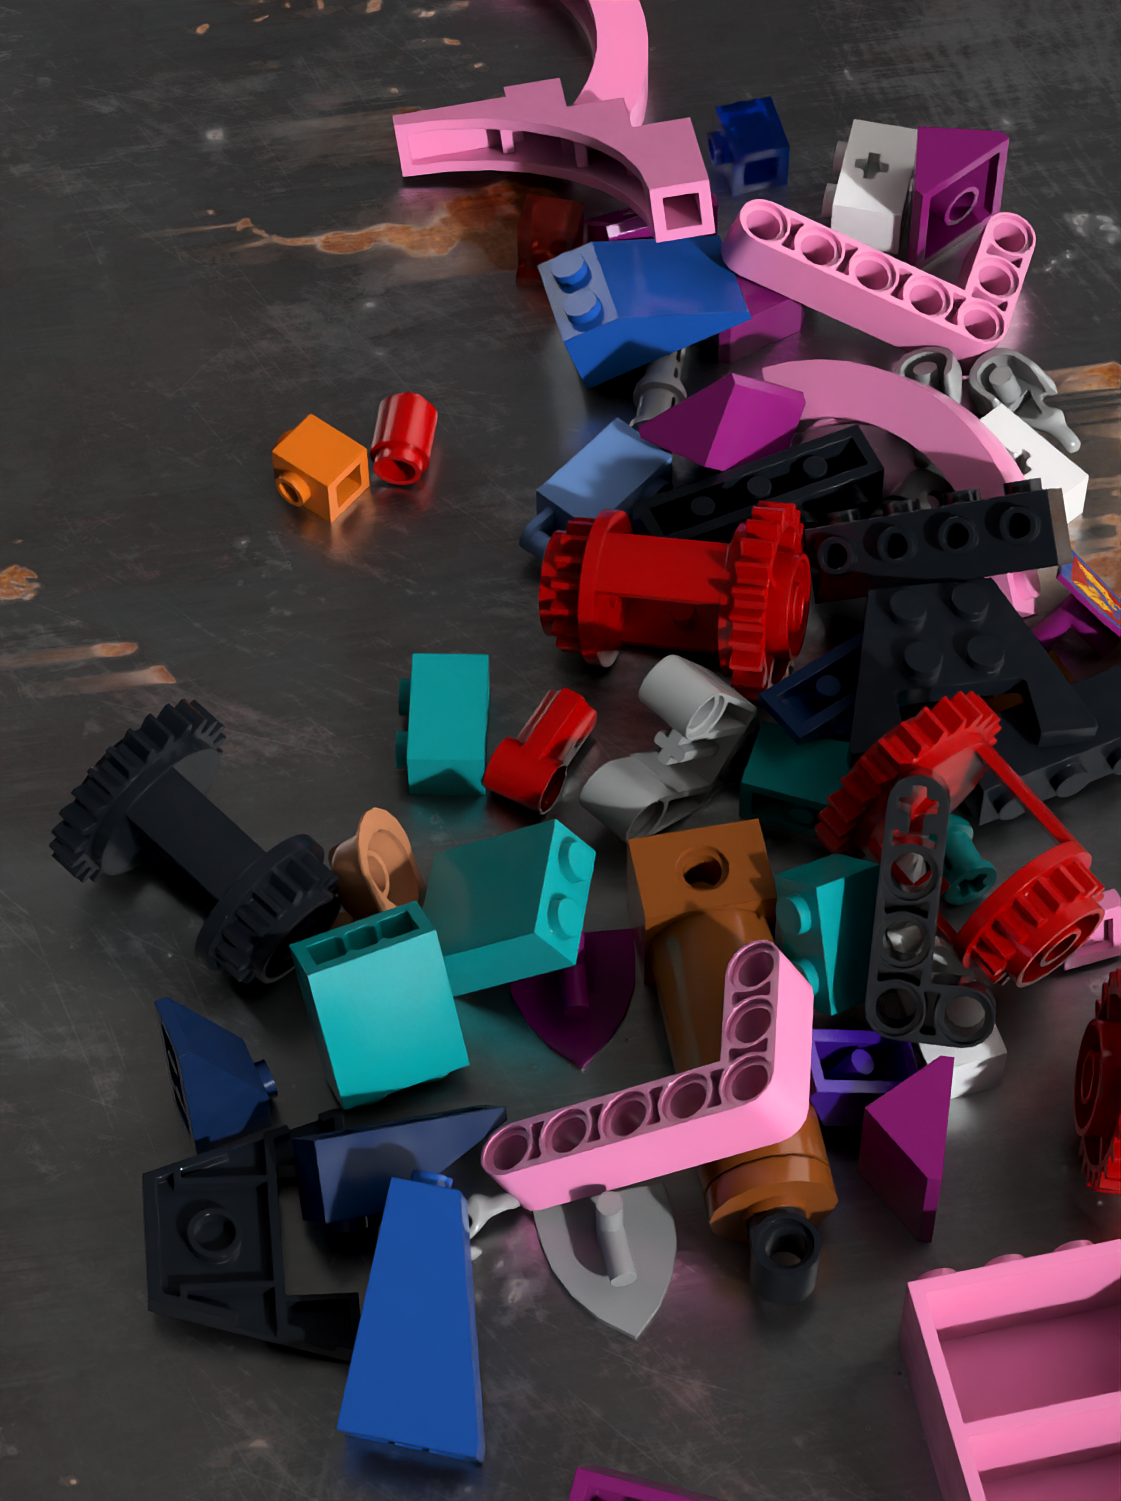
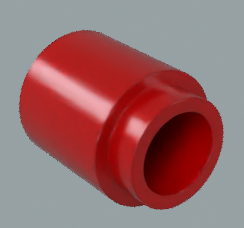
(403, 438)

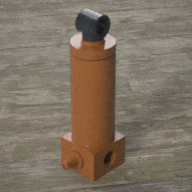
(690, 910)

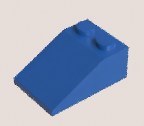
(639, 301)

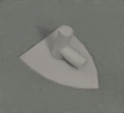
(613, 1253)

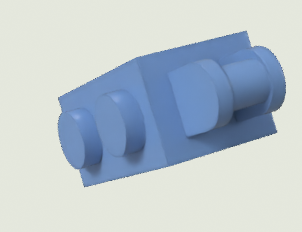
(603, 475)

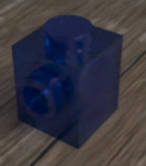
(750, 145)

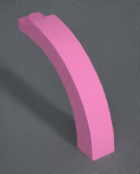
(620, 52)
(924, 417)

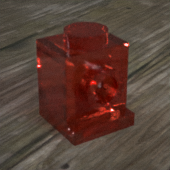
(545, 231)

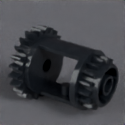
(153, 803)

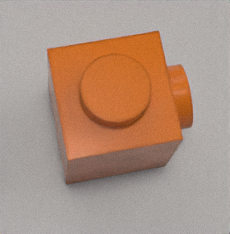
(319, 468)

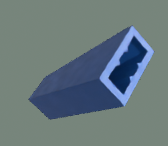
(416, 1338)

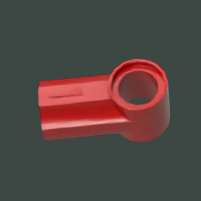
(536, 762)

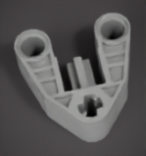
(696, 759)

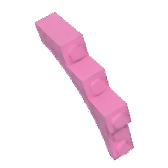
(533, 131)

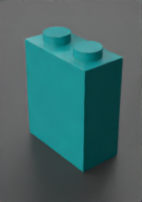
(510, 905)
(380, 1005)

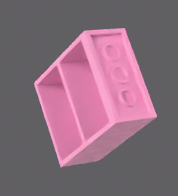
(1020, 1374)

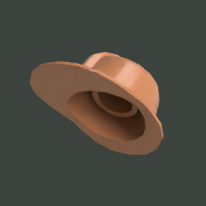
(376, 867)

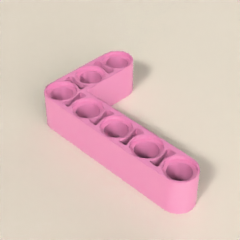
(881, 291)
(684, 1119)

